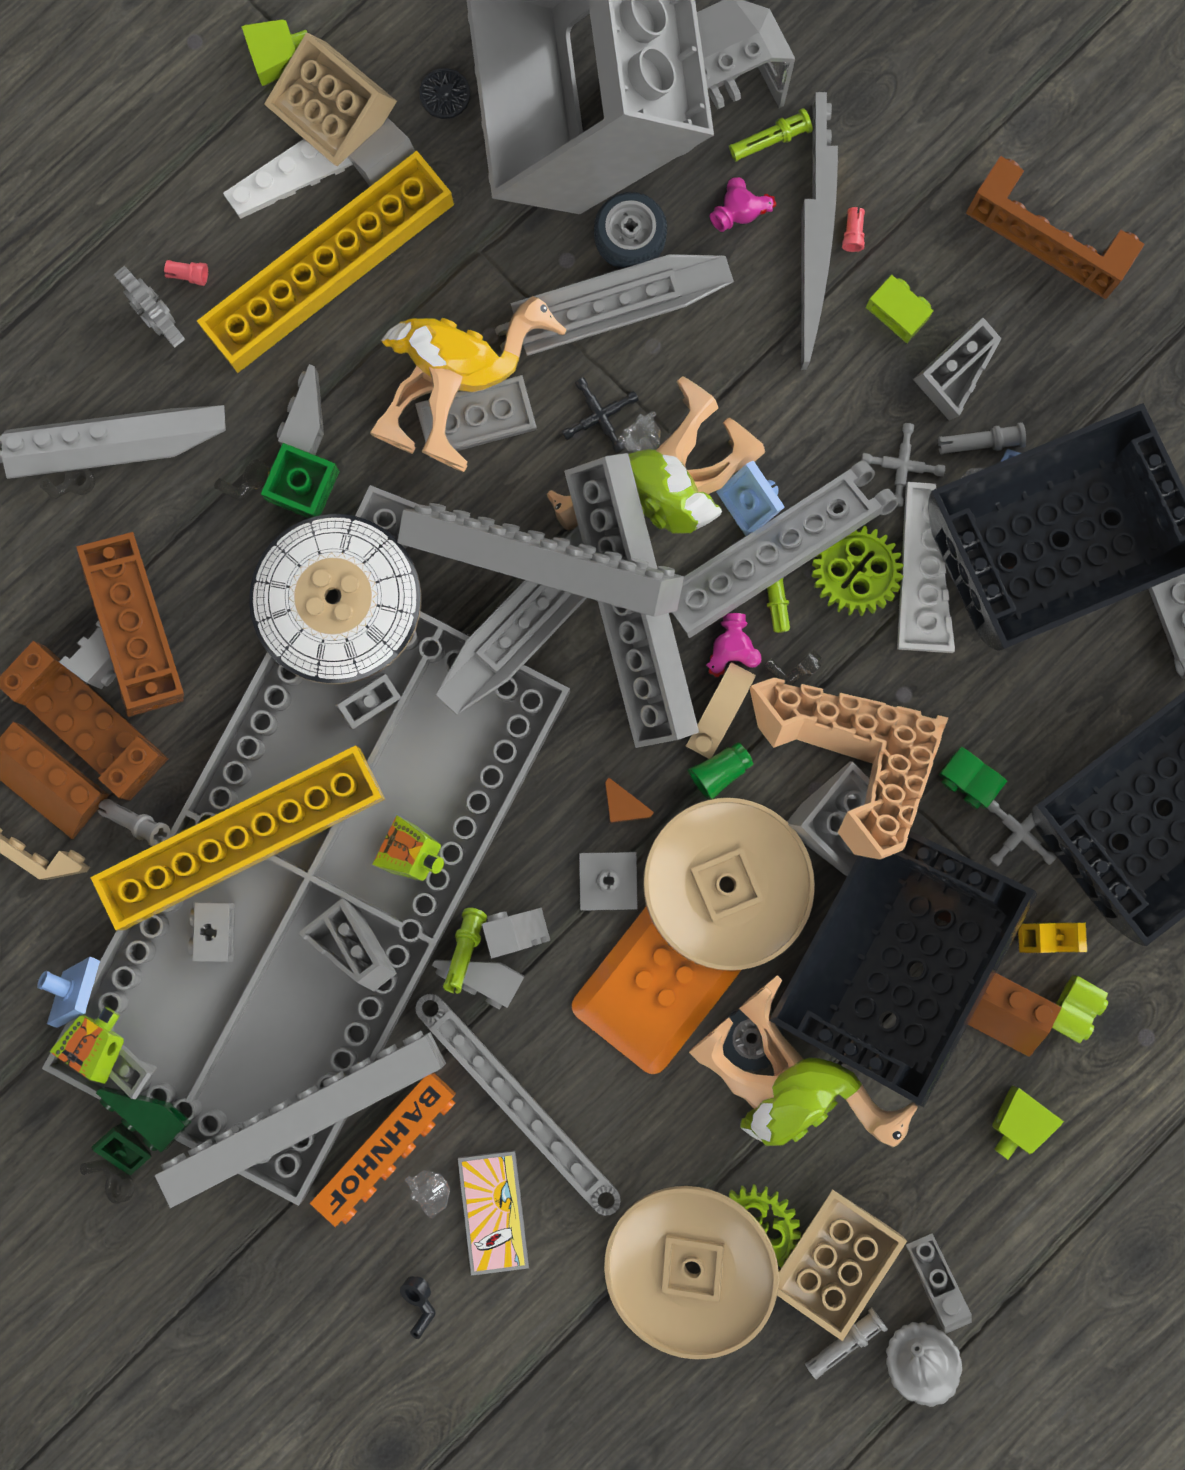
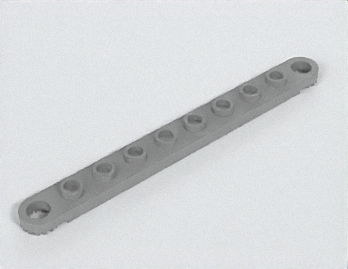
(518, 1104)

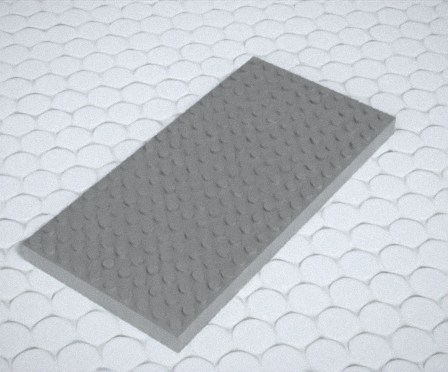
(282, 1012)

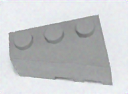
(956, 370)
(92, 660)
(515, 932)
(350, 944)

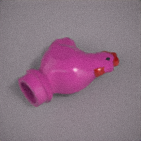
(740, 206)
(733, 646)

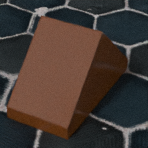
(623, 805)

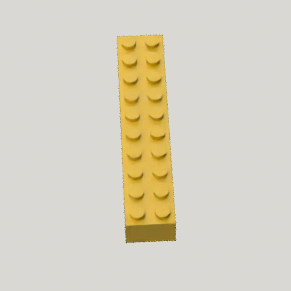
(326, 261)
(237, 838)

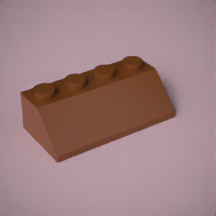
(47, 780)
(1014, 1015)

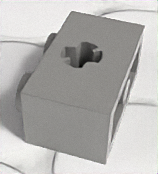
(367, 701)
(222, 919)

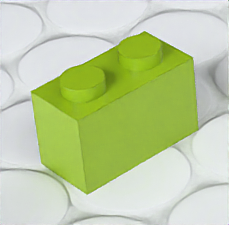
(900, 308)

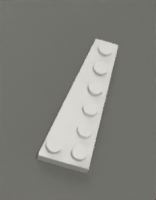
(281, 178)
(923, 590)

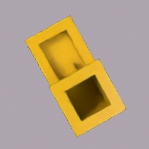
(1052, 937)

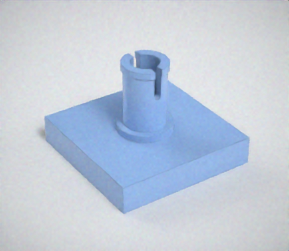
(750, 498)
(70, 991)

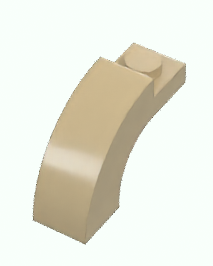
(721, 710)

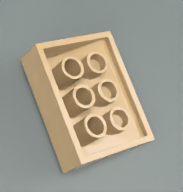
(328, 100)
(838, 1264)

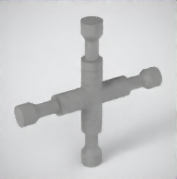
(903, 463)
(1020, 833)

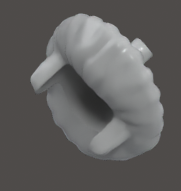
(923, 1364)

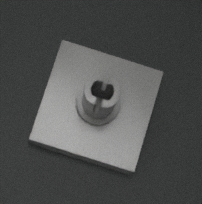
(608, 881)

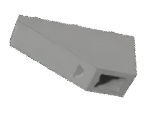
(305, 421)
(489, 978)
(939, 1284)

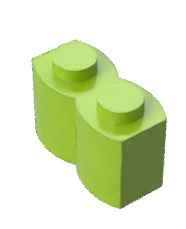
(1079, 1005)

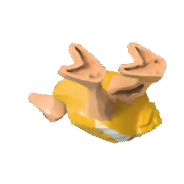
(450, 363)

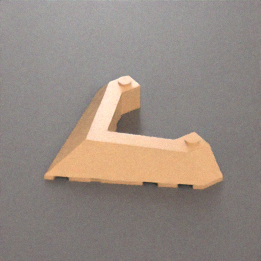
(891, 738)

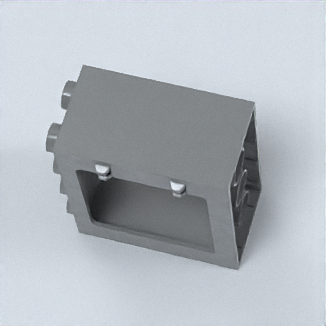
(530, 103)

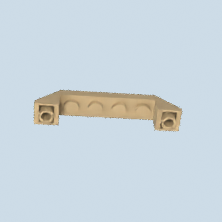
(62, 865)

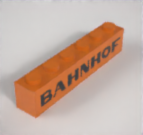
(383, 1148)

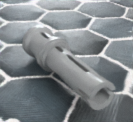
(995, 438)
(140, 825)
(857, 1336)

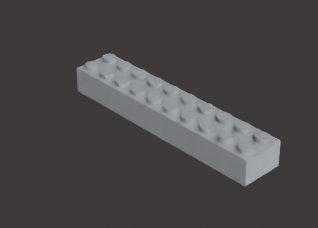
(542, 560)
(640, 644)
(296, 1121)

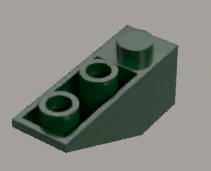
(153, 1118)

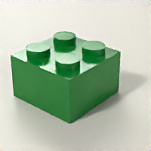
(300, 481)

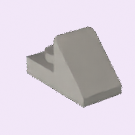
(131, 1073)

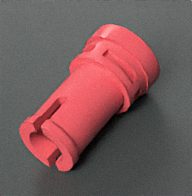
(854, 235)
(192, 272)

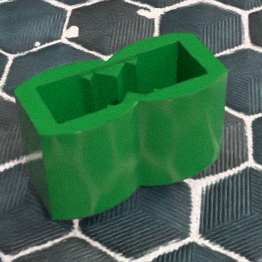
(971, 778)

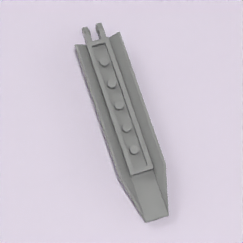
(625, 297)
(108, 440)
(507, 640)

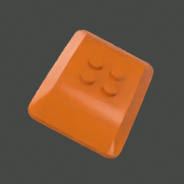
(648, 996)

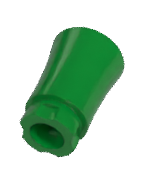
(720, 770)

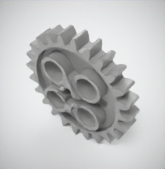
(144, 299)

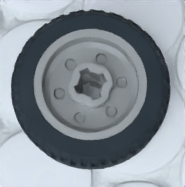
(625, 214)

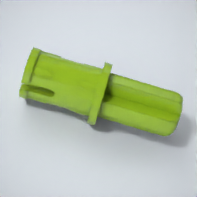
(778, 607)

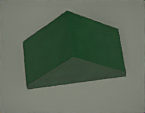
(122, 1149)

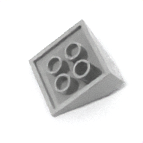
(823, 812)

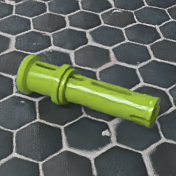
(785, 128)
(467, 938)

